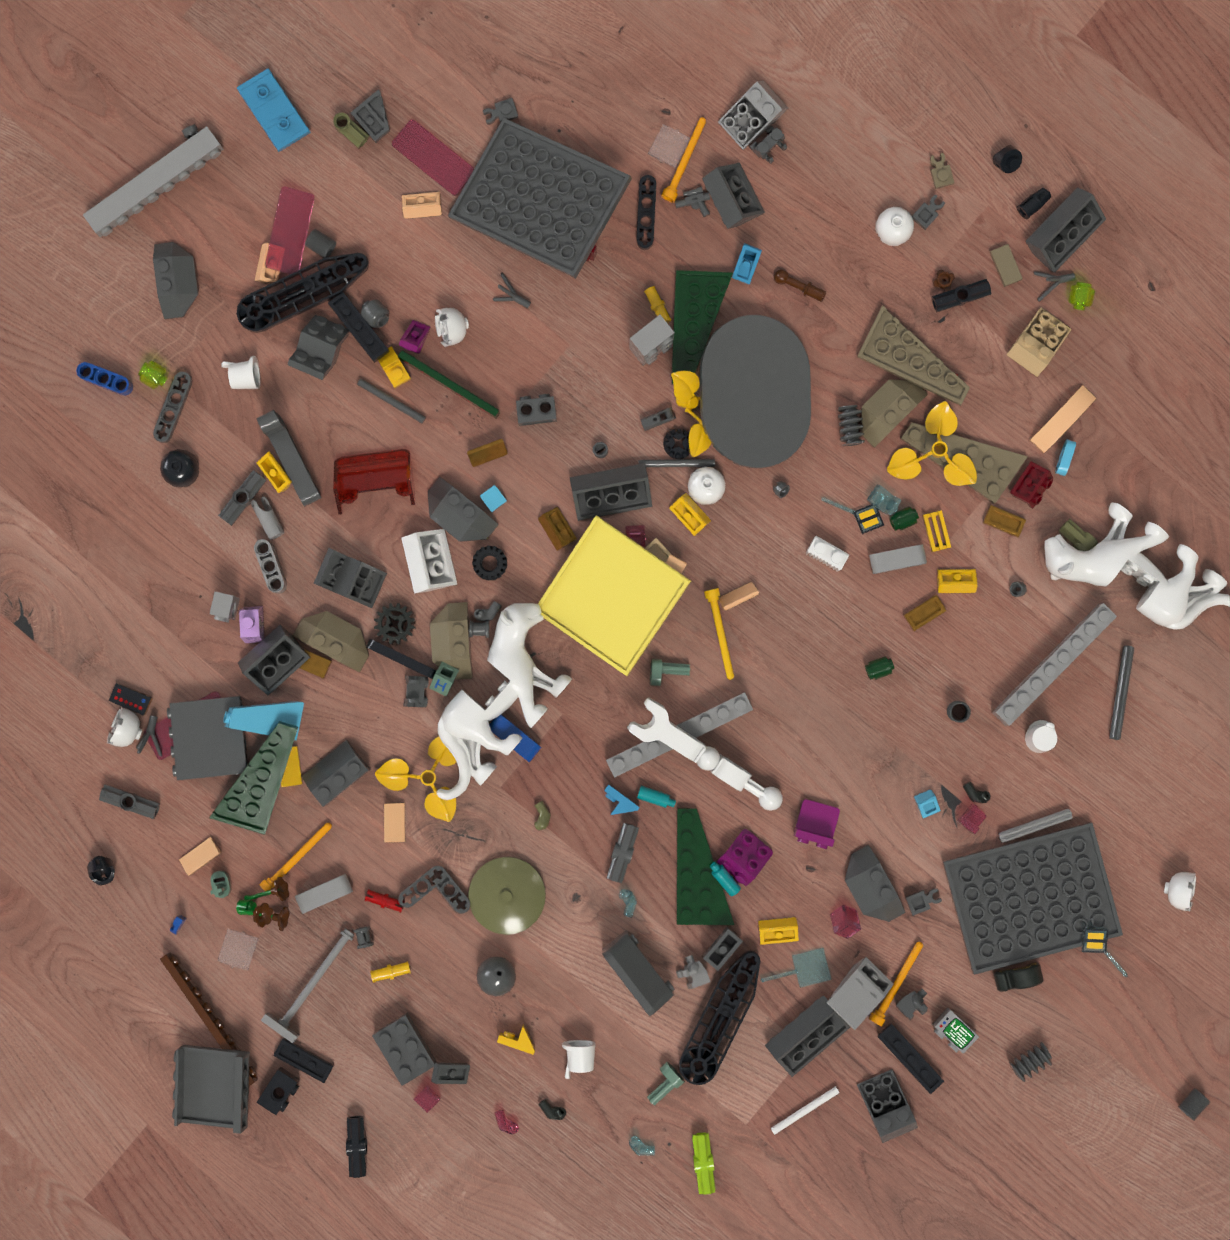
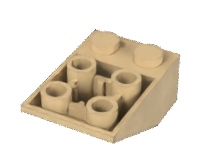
(1039, 342)

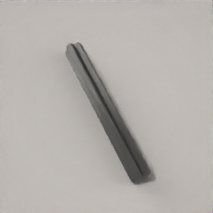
(1121, 692)

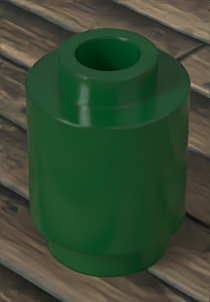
(904, 518)
(879, 668)

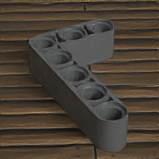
(276, 430)

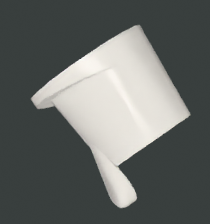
(243, 374)
(1041, 736)
(580, 1056)

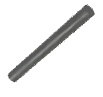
(390, 400)
(679, 463)

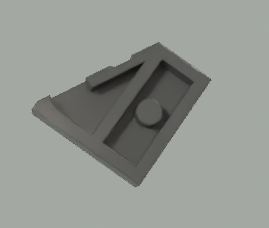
(372, 116)

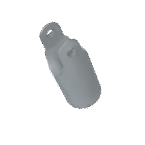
(268, 519)

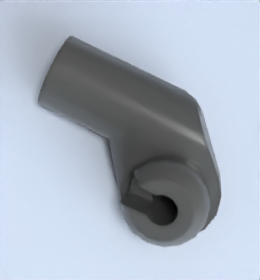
(487, 614)

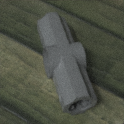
(234, 508)
(118, 798)
(622, 852)

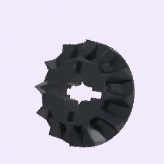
(677, 453)

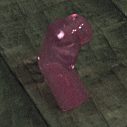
(505, 1125)

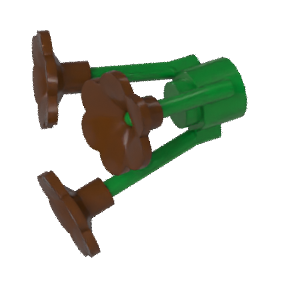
(264, 914)

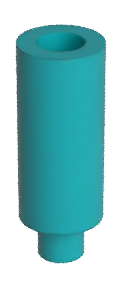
(655, 797)
(725, 879)

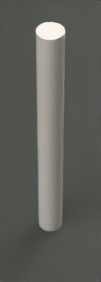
(805, 1110)

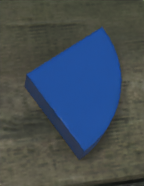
(177, 924)

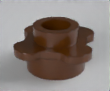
(949, 277)

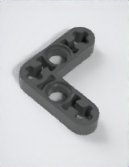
(439, 885)

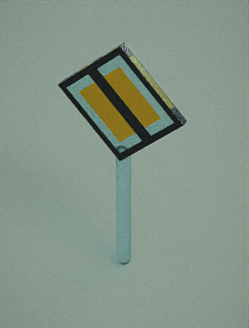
(867, 517)
(1096, 942)

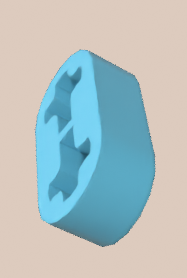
(1065, 457)

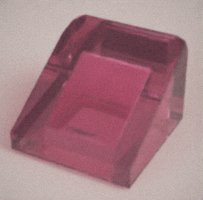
(636, 533)
(427, 1099)

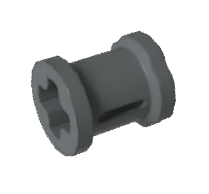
(479, 629)
(363, 937)

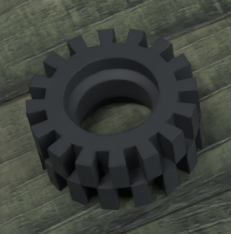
(489, 551)

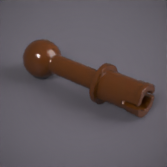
(782, 277)

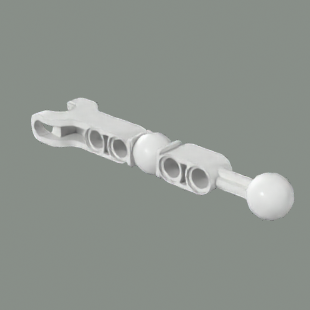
(705, 756)

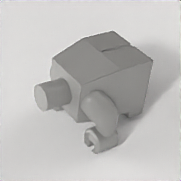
(694, 973)

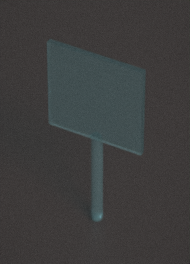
(809, 966)

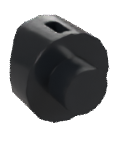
(1008, 159)
(101, 866)

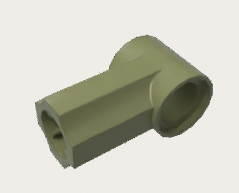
(351, 130)
(1077, 537)

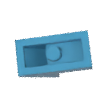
(746, 263)
(624, 805)

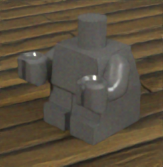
(912, 1003)

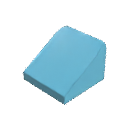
(493, 498)
(927, 803)

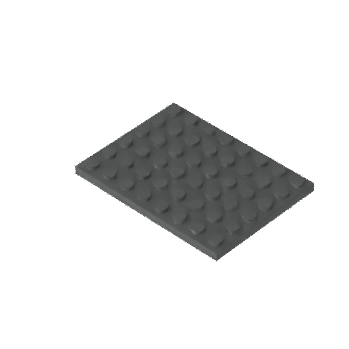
(540, 197)
(1031, 897)

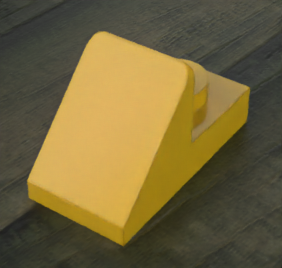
(394, 368)
(522, 1043)

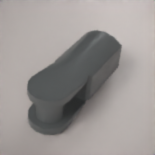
(654, 420)

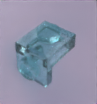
(883, 500)

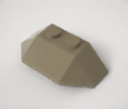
(889, 408)
(334, 638)
(451, 639)

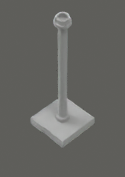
(282, 1025)

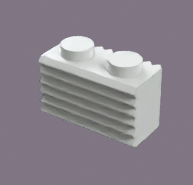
(827, 553)

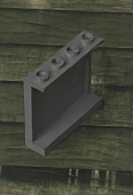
(203, 742)
(211, 1087)

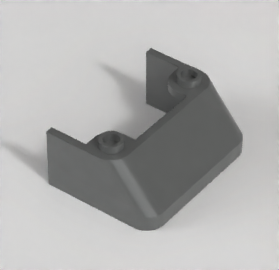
(637, 973)

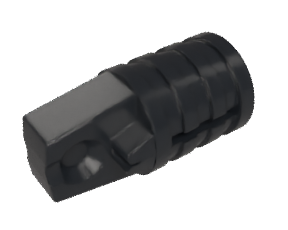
(1033, 203)

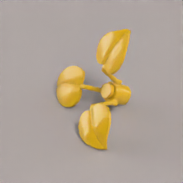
(685, 385)
(960, 469)
(395, 776)

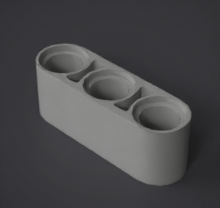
(265, 558)
(898, 559)
(323, 893)

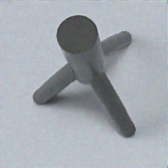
(1058, 279)
(514, 296)
(150, 731)

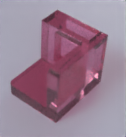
(972, 818)
(845, 921)

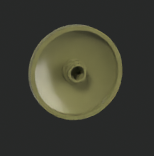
(507, 895)

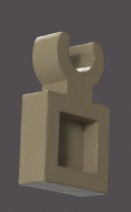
(941, 174)

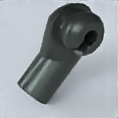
(975, 795)
(553, 1113)

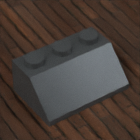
(733, 195)
(273, 660)
(335, 773)

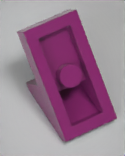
(414, 337)

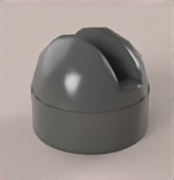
(190, 131)
(598, 447)
(781, 489)
(1013, 589)

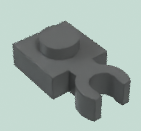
(504, 109)
(926, 213)
(920, 902)

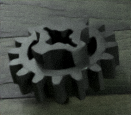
(387, 628)

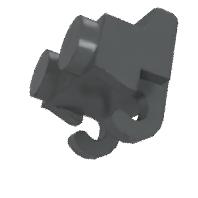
(763, 148)
(415, 691)

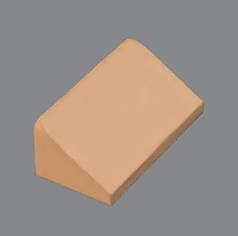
(421, 205)
(264, 274)
(738, 596)
(394, 822)
(200, 856)

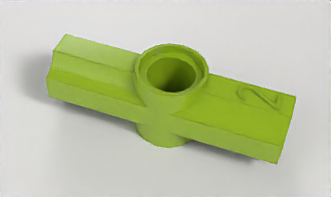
(703, 1163)

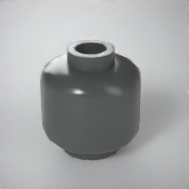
(375, 313)

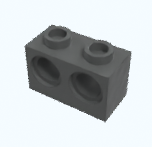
(536, 415)

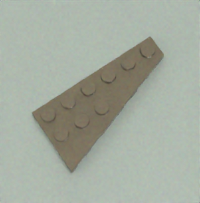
(904, 355)
(992, 464)

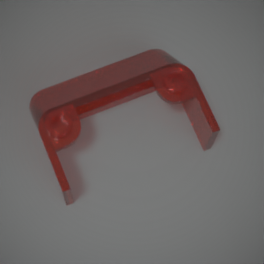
(373, 473)

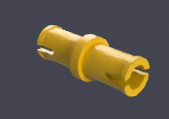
(657, 304)
(390, 972)

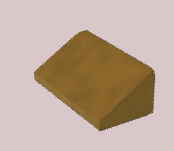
(487, 452)
(557, 528)

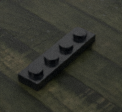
(358, 327)
(910, 1058)

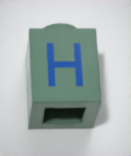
(444, 679)

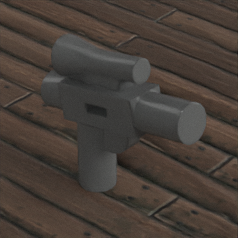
(696, 200)

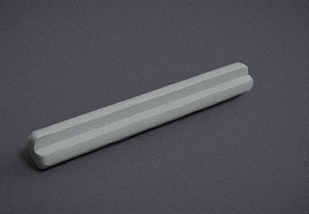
(1035, 825)

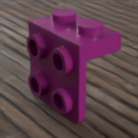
(816, 823)
(745, 857)

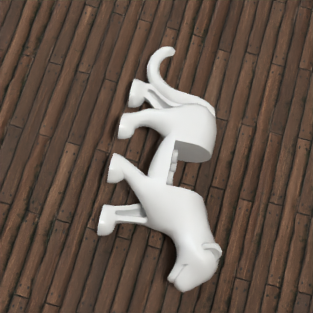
(1166, 601)
(465, 722)

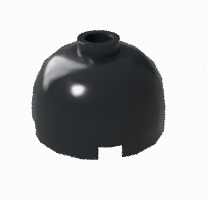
(179, 468)

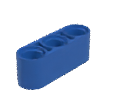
(96, 375)
(503, 728)

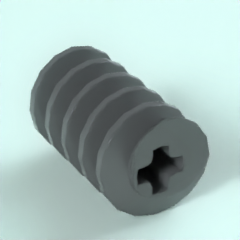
(850, 425)
(1031, 1062)

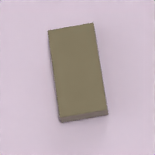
(1006, 265)

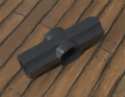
(950, 299)
(356, 1146)

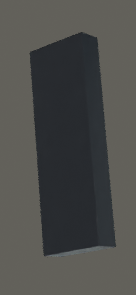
(303, 1060)

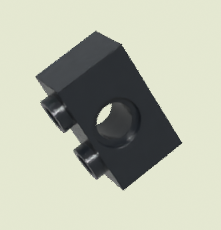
(270, 1099)

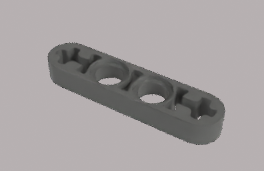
(170, 406)

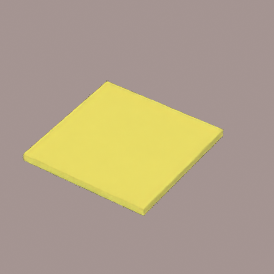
(612, 595)

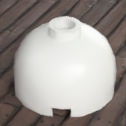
(894, 226)
(451, 325)
(706, 485)
(124, 728)
(1181, 890)

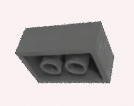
(404, 1049)

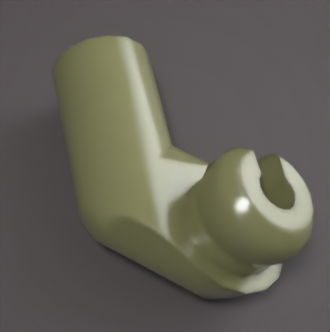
(544, 816)

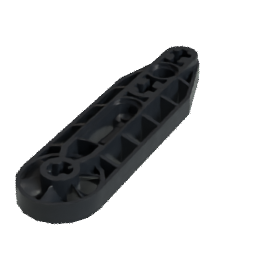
(312, 285)
(726, 1008)

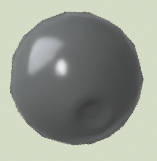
(496, 976)

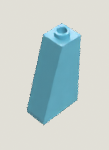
(264, 717)

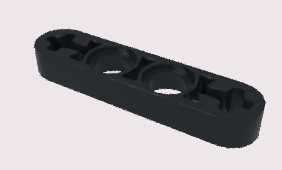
(646, 212)
(401, 658)

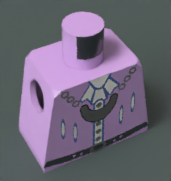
(251, 624)

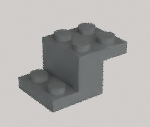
(318, 347)
(350, 578)

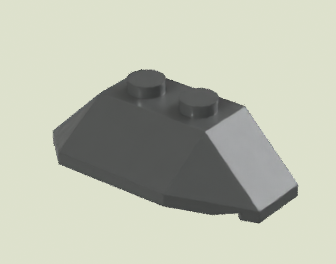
(174, 279)
(458, 514)
(872, 886)

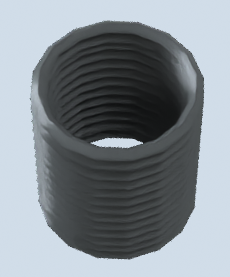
(320, 243)
(967, 714)
(1194, 1104)

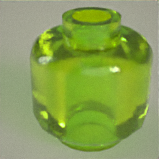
(1081, 295)
(152, 374)

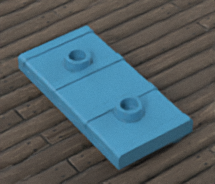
(273, 110)

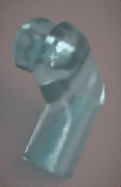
(629, 900)
(639, 1148)

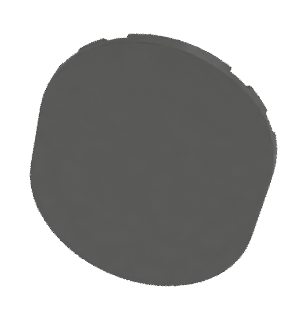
(755, 391)

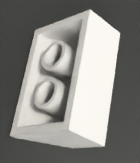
(429, 560)

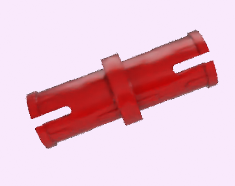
(383, 900)

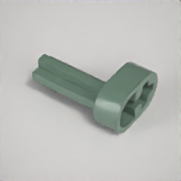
(659, 668)
(222, 888)
(673, 1080)

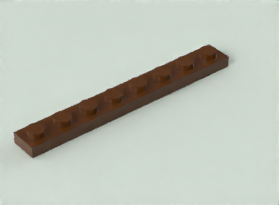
(203, 1009)

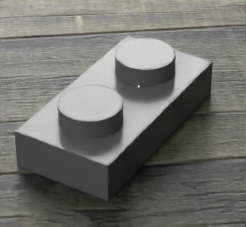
(450, 1073)

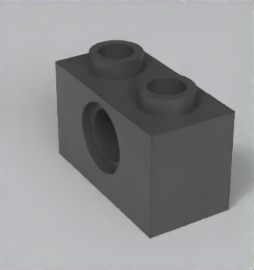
(722, 948)

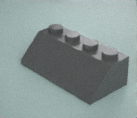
(1066, 229)
(611, 491)
(807, 1036)

